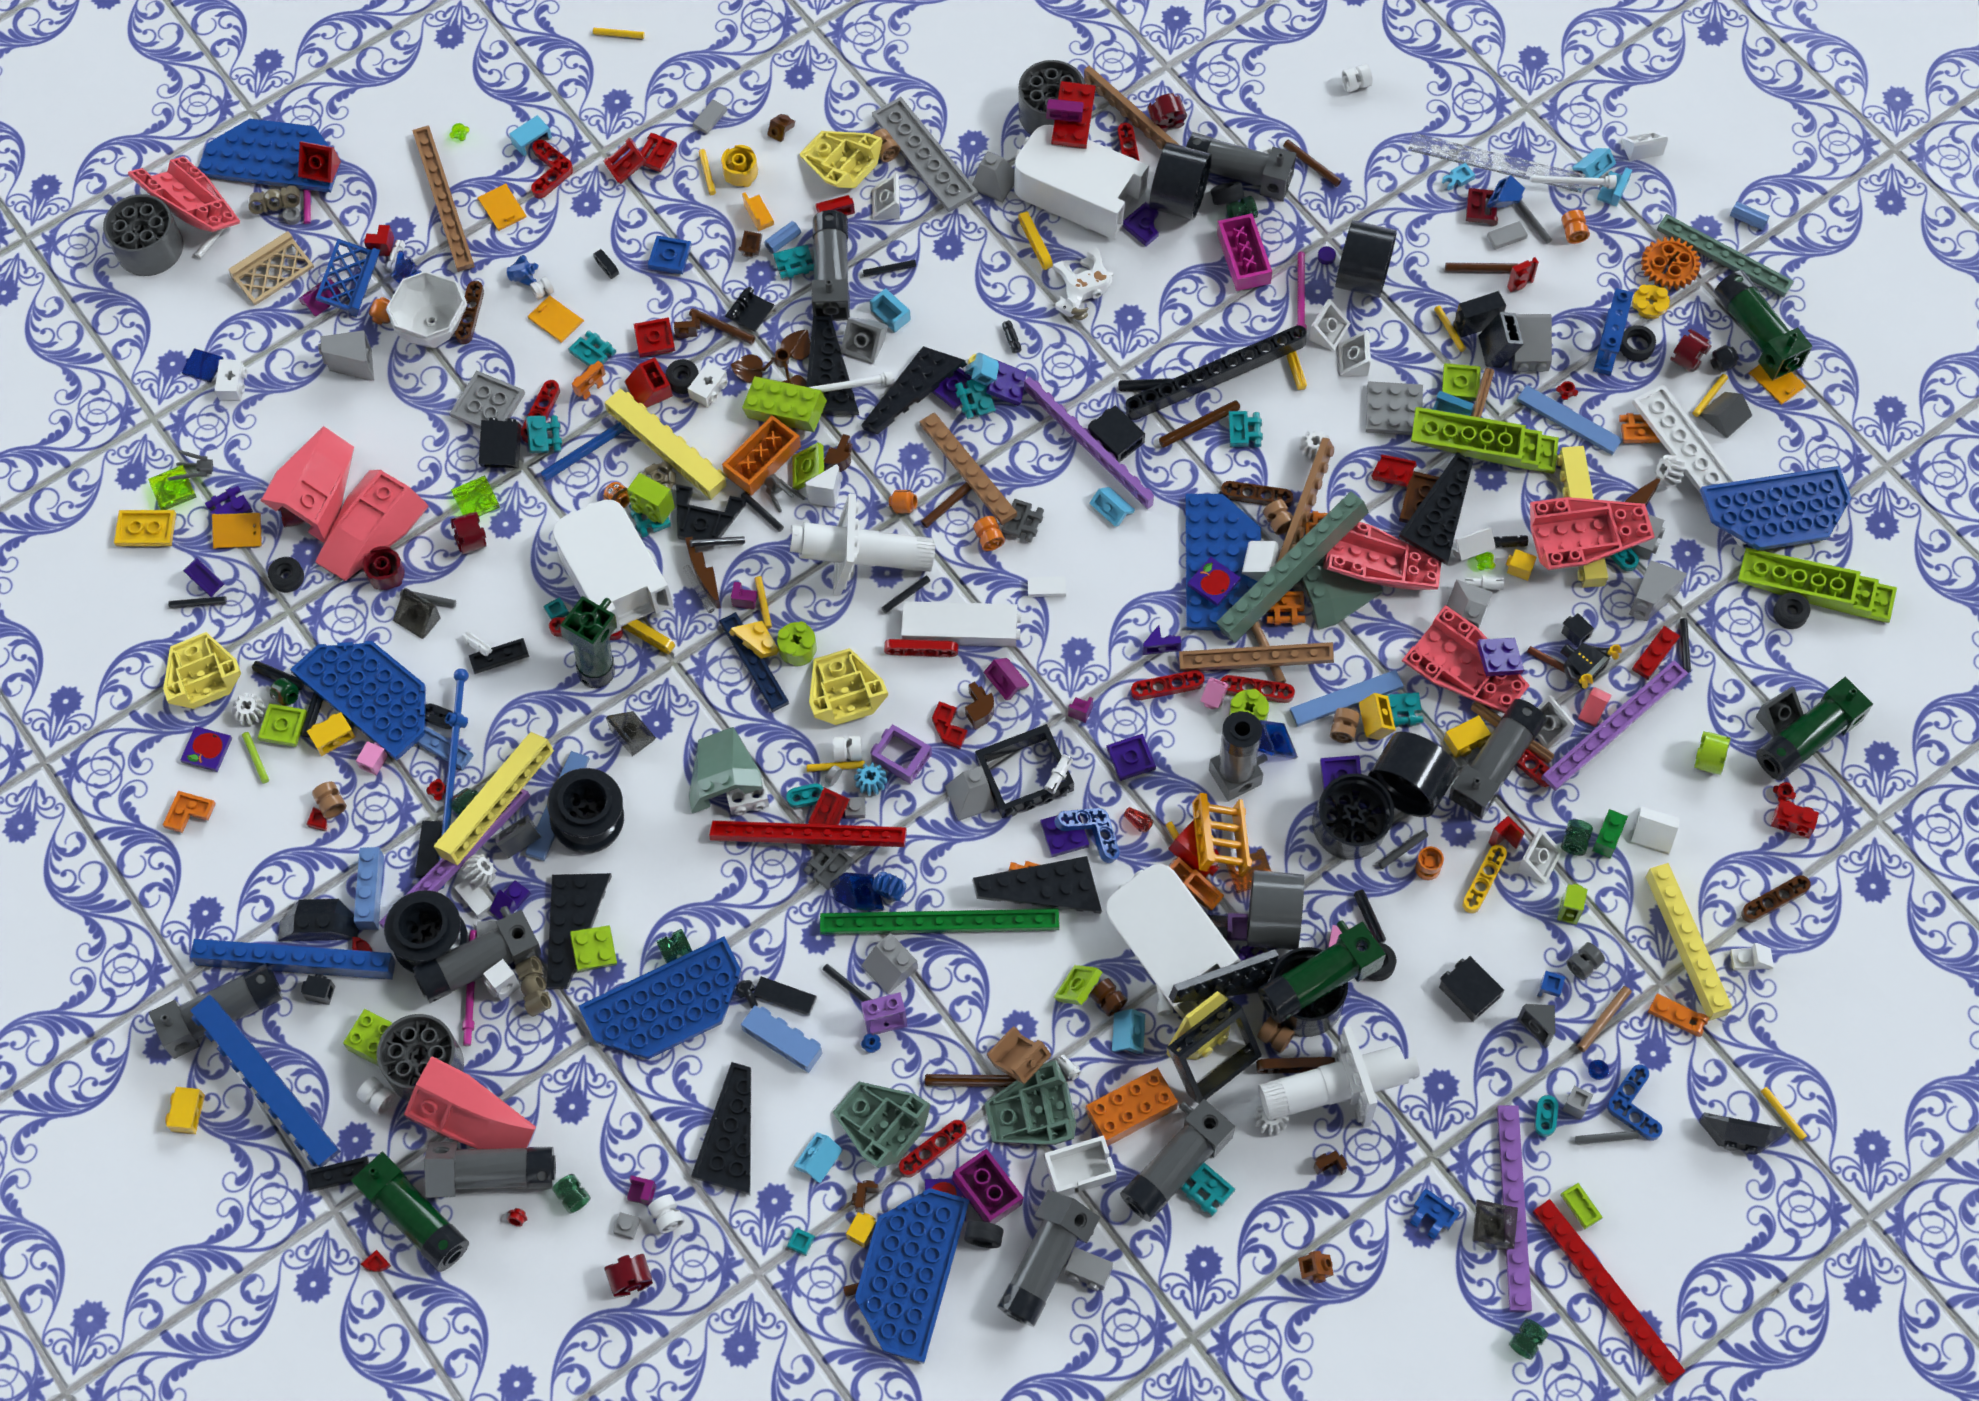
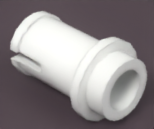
(1068, 1067)

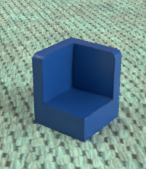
(1551, 984)

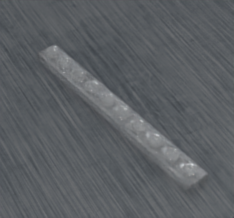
(1489, 160)

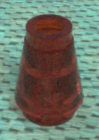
(1138, 819)

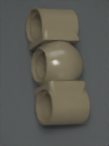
(266, 203)
(533, 986)

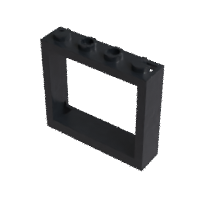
(1014, 744)
(1203, 1033)

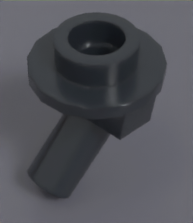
(745, 989)

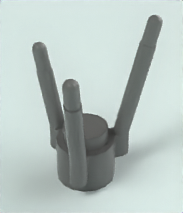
(203, 465)
(777, 485)

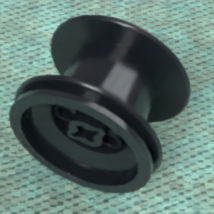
(596, 829)
(411, 913)

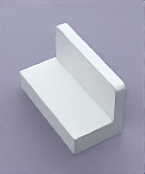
(1474, 544)

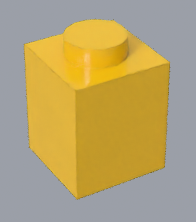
(1520, 564)
(861, 1229)

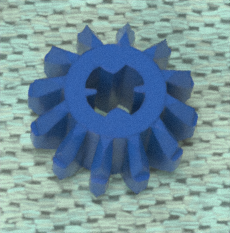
(889, 886)

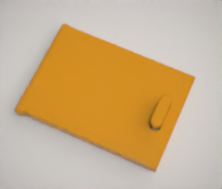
(502, 207)
(555, 319)
(1779, 387)
(236, 530)

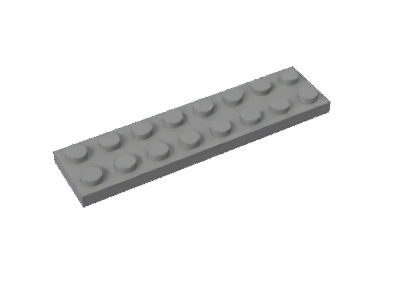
(925, 154)

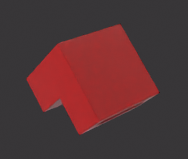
(382, 240)

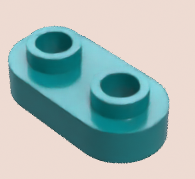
(1626, 556)
(805, 794)
(1545, 1116)

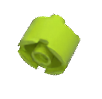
(797, 643)
(1252, 702)
(1712, 752)

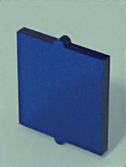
(202, 365)

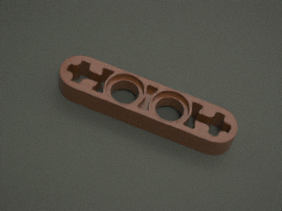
(470, 312)
(1257, 490)
(1774, 896)
(1291, 1065)

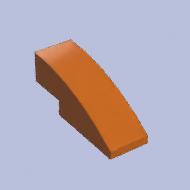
(1197, 884)

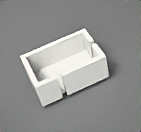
(1080, 1166)

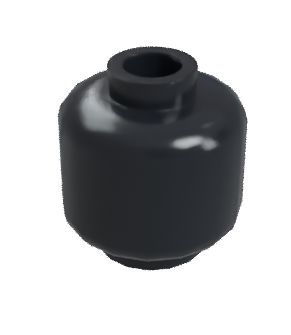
(1724, 358)

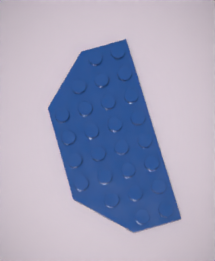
(262, 154)
(1779, 507)
(1217, 531)
(369, 692)
(666, 1003)
(910, 1270)

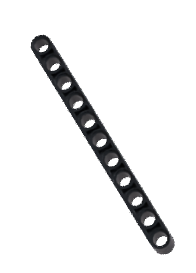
(1211, 379)

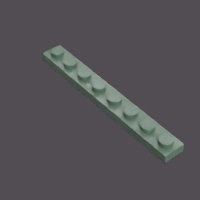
(1725, 255)

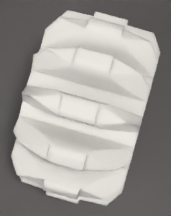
(1311, 443)
(1670, 470)
(248, 716)
(479, 870)
(1275, 1125)

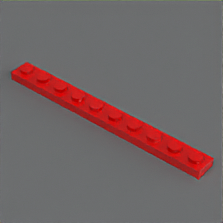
(808, 833)
(1609, 1291)

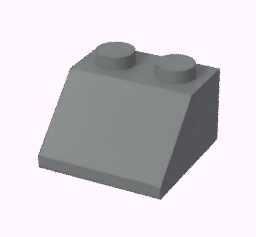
(890, 963)

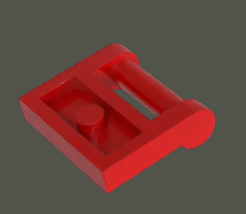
(660, 154)
(627, 164)

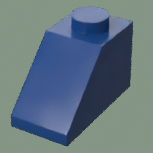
(1506, 193)

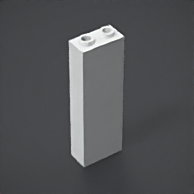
(962, 623)

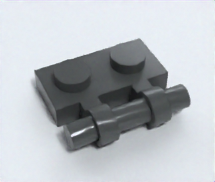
(1017, 525)
(833, 868)

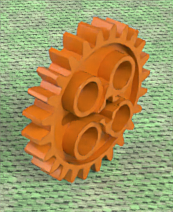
(1685, 271)

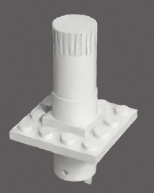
(850, 545)
(1350, 1078)

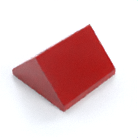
(317, 162)

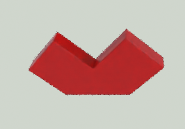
(942, 721)

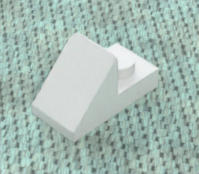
(1752, 958)

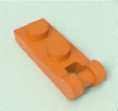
(1678, 1015)

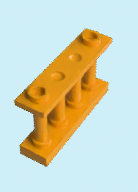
(1205, 839)

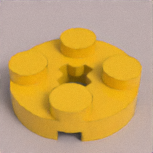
(1652, 292)

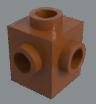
(1316, 1267)

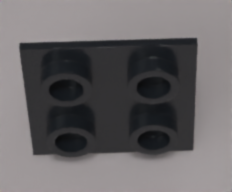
(749, 310)

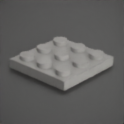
(485, 399)
(1392, 407)

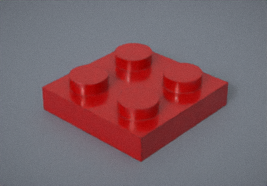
(654, 337)

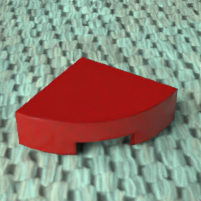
(317, 820)
(360, 944)
(376, 1262)

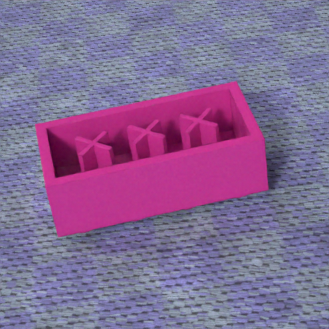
(1244, 252)

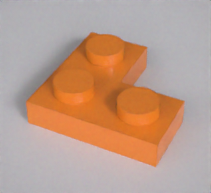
(186, 806)

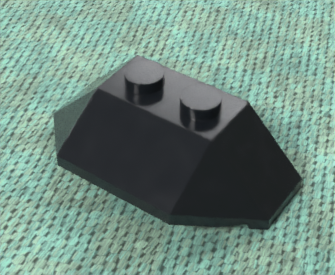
(318, 921)
(1741, 1134)

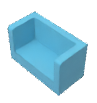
(528, 133)
(890, 310)

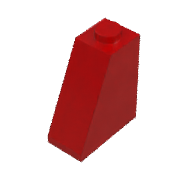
(1186, 848)

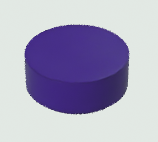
(1326, 255)

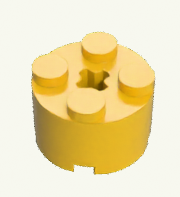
(739, 165)

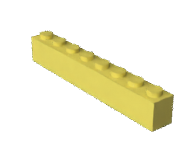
(665, 443)
(1577, 484)
(493, 798)
(1688, 942)

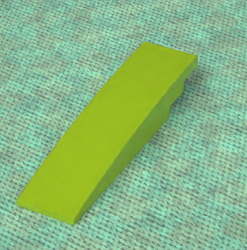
(1485, 439)
(1819, 583)

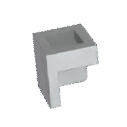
(1577, 1102)

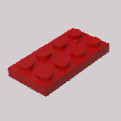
(1070, 132)

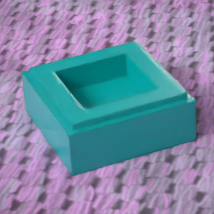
(556, 609)
(800, 1241)

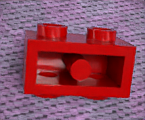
(1795, 819)

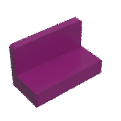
(1064, 110)
(313, 305)
(1005, 677)

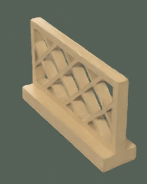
(261, 258)

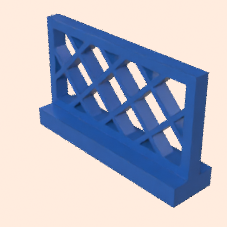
(360, 285)

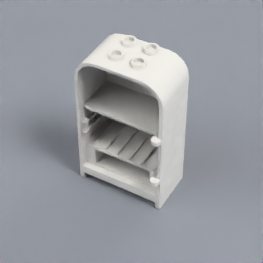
(1078, 183)
(611, 562)
(1168, 930)

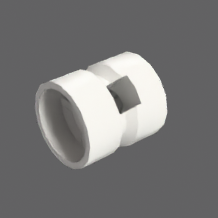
(1357, 77)
(847, 748)
(374, 1094)
(666, 1214)

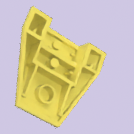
(843, 157)
(199, 672)
(844, 688)
(1195, 1017)

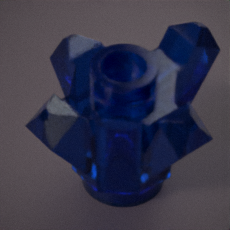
(403, 267)

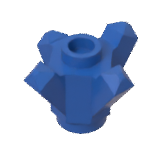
(522, 271)

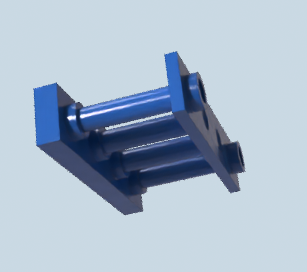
(1613, 331)

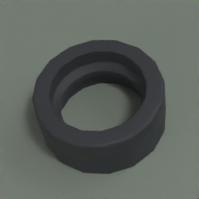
(1638, 331)

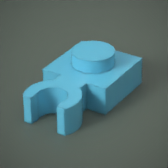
(1460, 175)

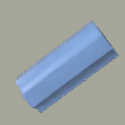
(1749, 215)
(782, 237)

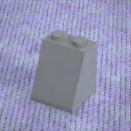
(1537, 343)
(348, 354)
(1656, 590)

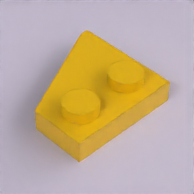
(757, 638)

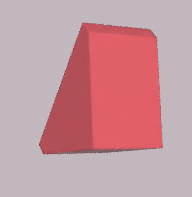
(1594, 706)

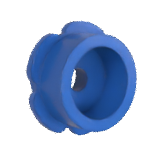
(871, 1048)

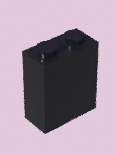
(1477, 313)
(1500, 339)
(1117, 433)
(500, 443)
(1471, 988)

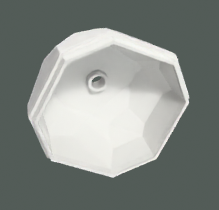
(424, 300)

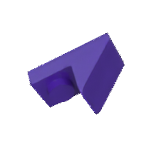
(1155, 644)
(511, 897)

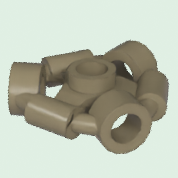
(666, 468)

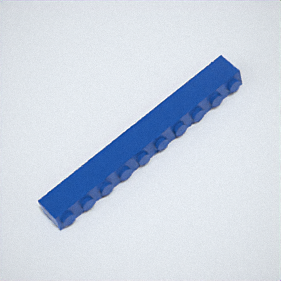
(293, 959)
(265, 1081)

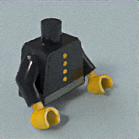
(1587, 662)

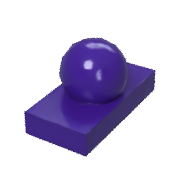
(203, 577)

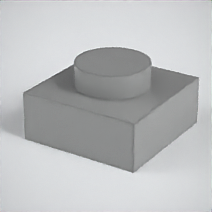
(855, 808)
(626, 1225)

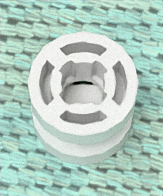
(541, 288)

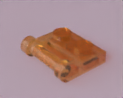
(1243, 883)

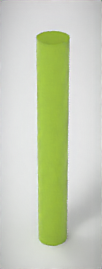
(255, 757)

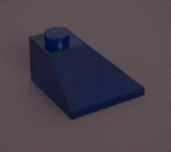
(1276, 740)
(856, 892)

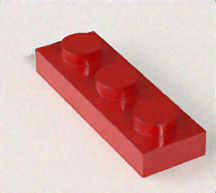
(1656, 652)

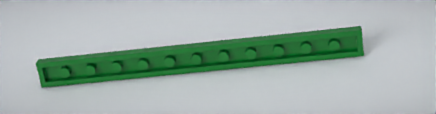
(939, 921)

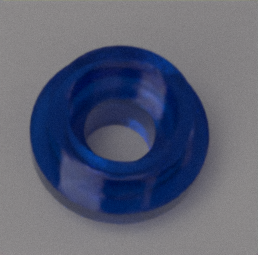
(1598, 1064)

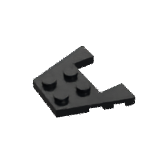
(703, 522)

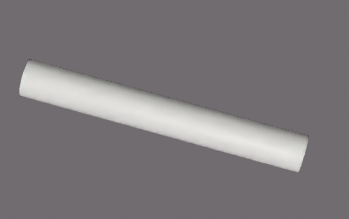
(207, 244)

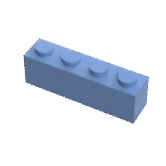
(369, 888)
(781, 1038)

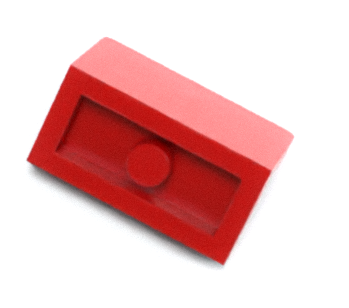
(842, 204)
(1507, 830)

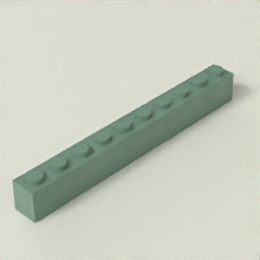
(1292, 567)

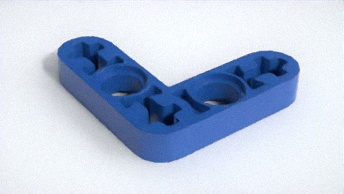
(1096, 825)
(1626, 1102)

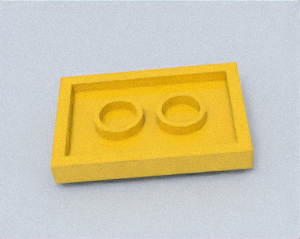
(145, 528)

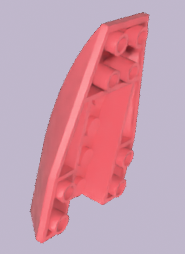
(188, 195)
(313, 482)
(372, 516)
(1586, 530)
(1382, 560)
(1452, 660)
(465, 1110)

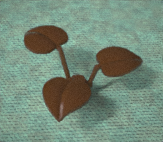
(794, 345)

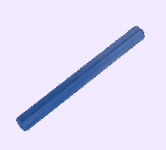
(583, 451)

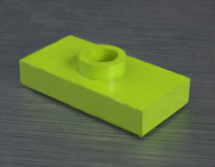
(1581, 1206)

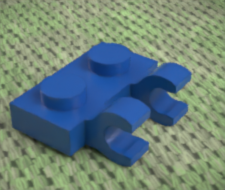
(1437, 1210)

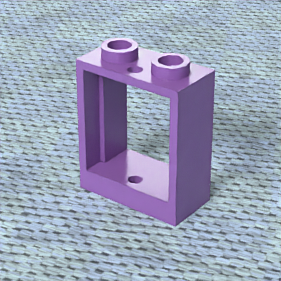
(917, 763)
(884, 1010)

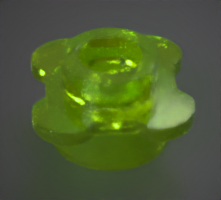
(459, 127)
(1489, 557)

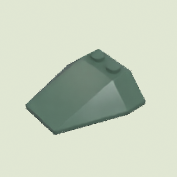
(1335, 595)
(720, 767)
(1034, 1110)
(882, 1121)

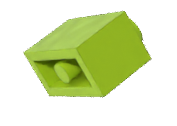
(1572, 904)

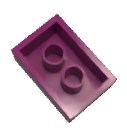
(987, 1187)

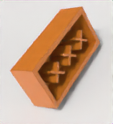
(761, 455)
(1132, 1107)

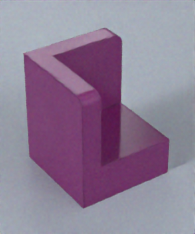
(743, 598)
(1080, 709)
(641, 1190)

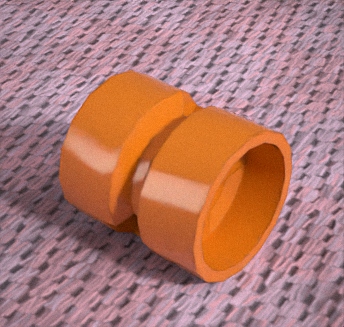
(1575, 227)
(989, 532)
(1429, 863)

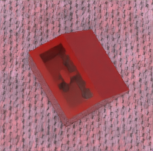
(648, 383)

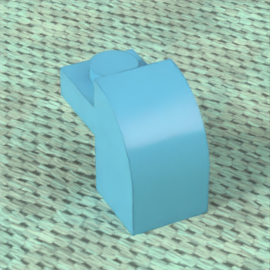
(983, 369)

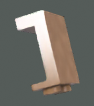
(1018, 1055)

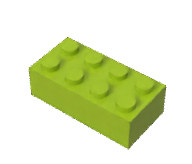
(789, 403)

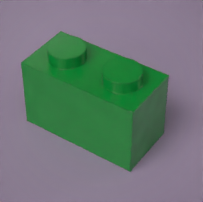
(1609, 833)

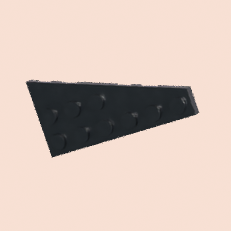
(828, 367)
(912, 386)
(1437, 517)
(1046, 885)
(573, 908)
(1231, 980)
(727, 1143)

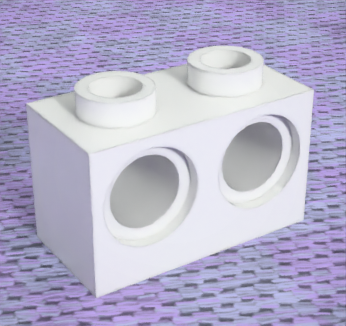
(748, 802)

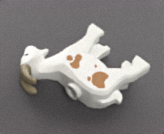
(1084, 285)

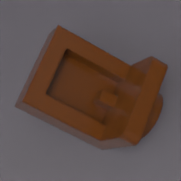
(779, 126)
(750, 243)
(687, 328)
(1326, 1161)
(859, 1197)

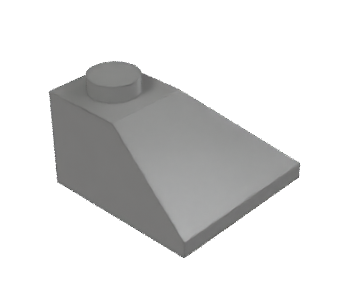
(994, 177)
(863, 338)
(1469, 601)
(970, 793)

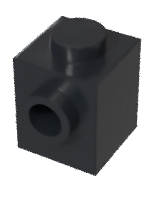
(1577, 629)
(318, 989)

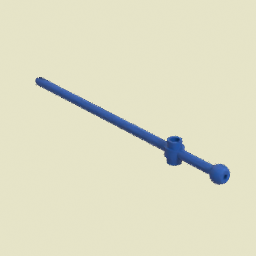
(456, 721)

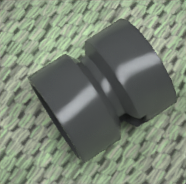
(1586, 960)

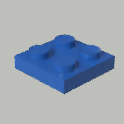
(669, 254)

